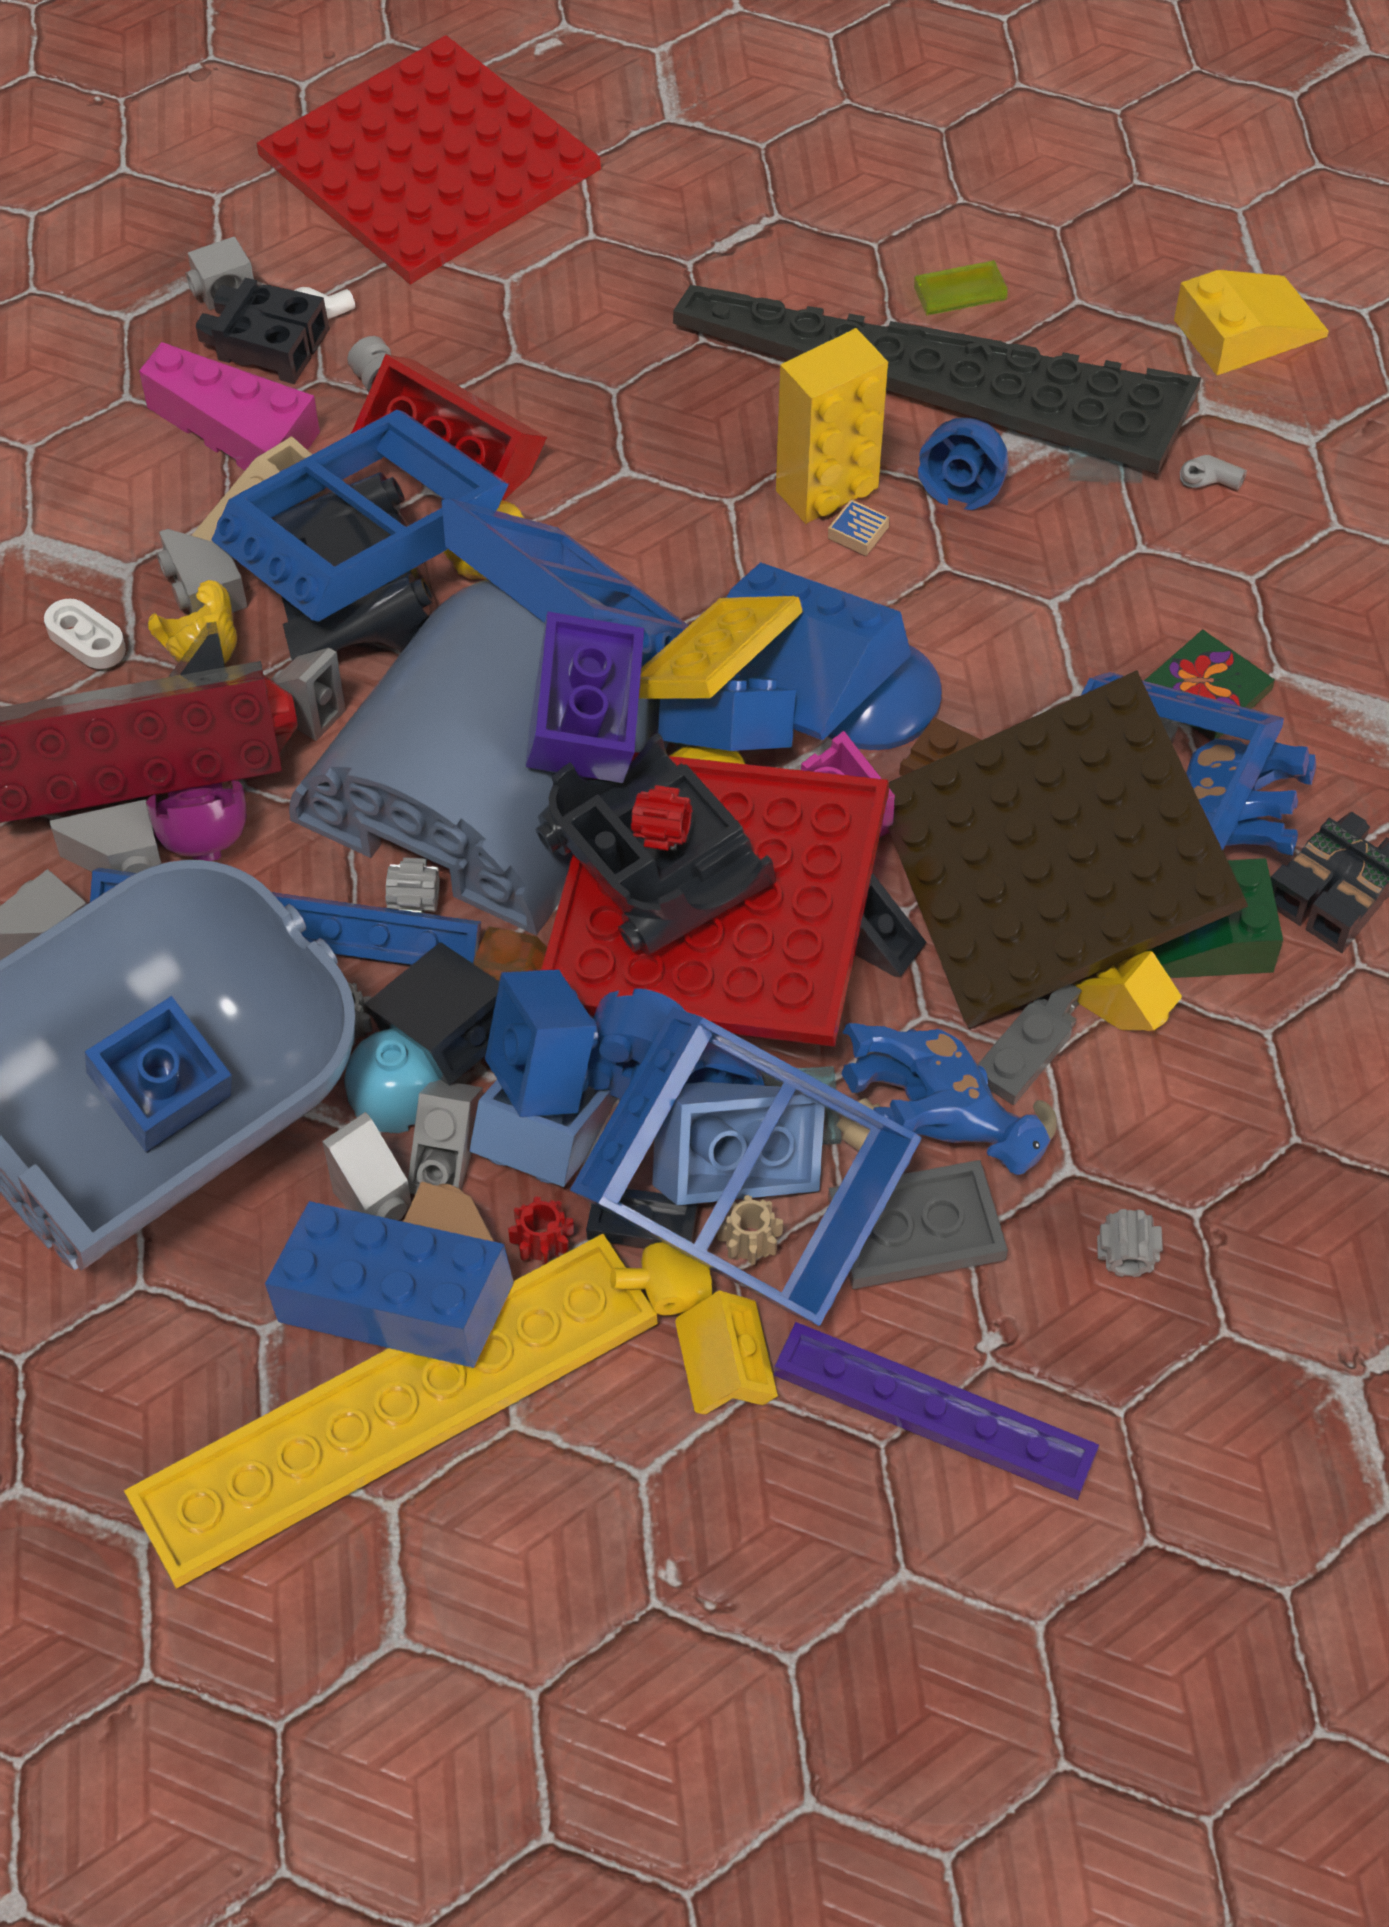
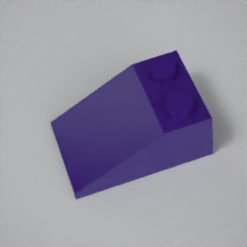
(586, 697)

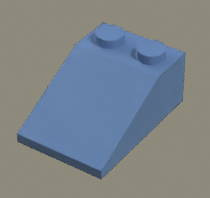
(712, 1131)
(538, 1145)

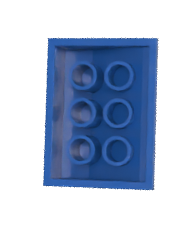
(830, 652)

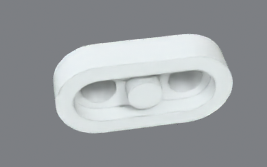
(92, 639)

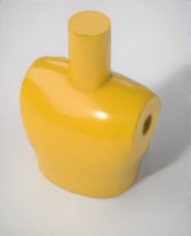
(669, 1277)

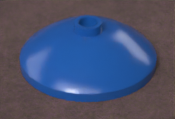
(897, 708)

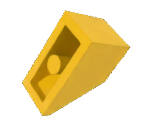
(1130, 993)

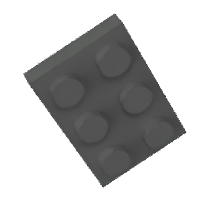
(931, 1226)

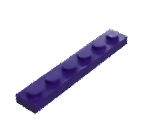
(936, 1410)

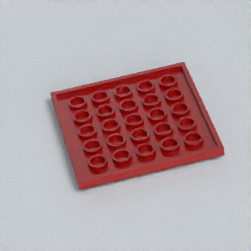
(428, 158)
(774, 959)

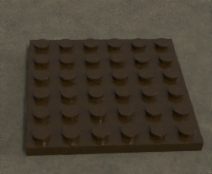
(1058, 849)

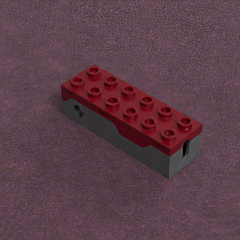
(141, 740)

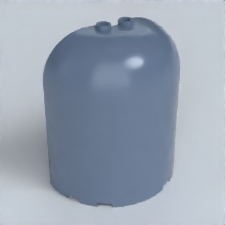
(443, 759)
(244, 980)

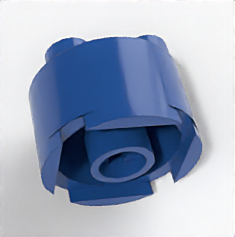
(624, 1036)

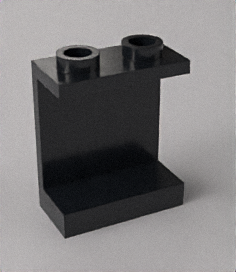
(441, 1008)

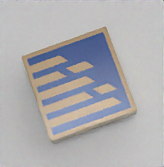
(858, 527)

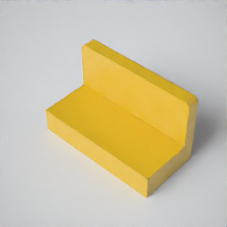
(725, 1352)

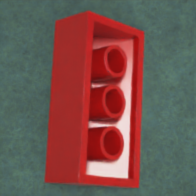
(455, 415)

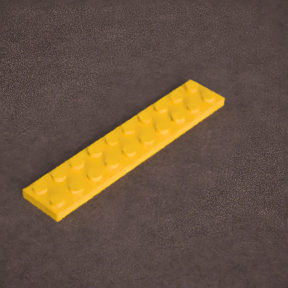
(381, 1417)

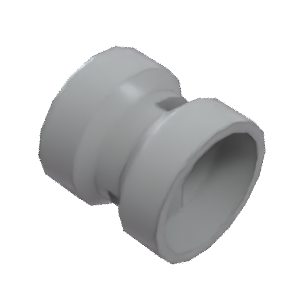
(367, 357)

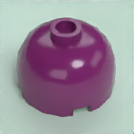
(199, 820)

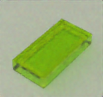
(960, 287)

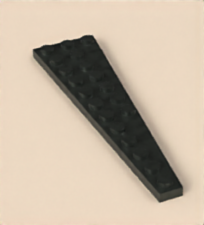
(1054, 398)

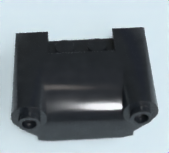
(336, 534)
(656, 889)

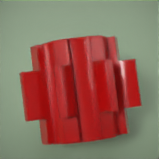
(661, 817)
(541, 1216)

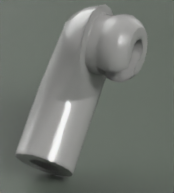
(1210, 470)

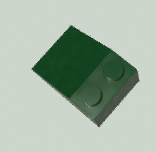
(1236, 943)

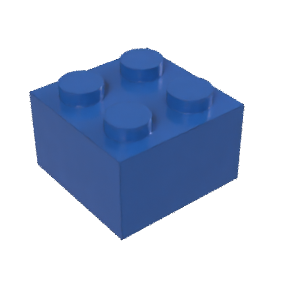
(734, 718)
(540, 1043)
(158, 1073)

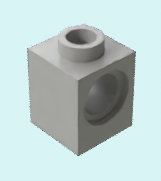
(216, 266)

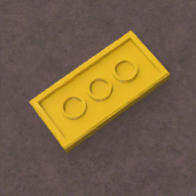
(716, 646)

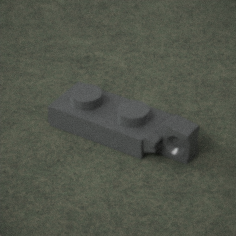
(1030, 1043)

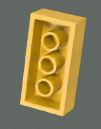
(830, 425)

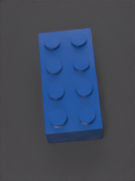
(390, 1283)

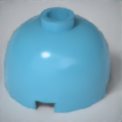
(386, 1080)

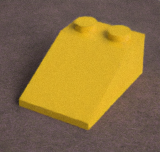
(1244, 318)

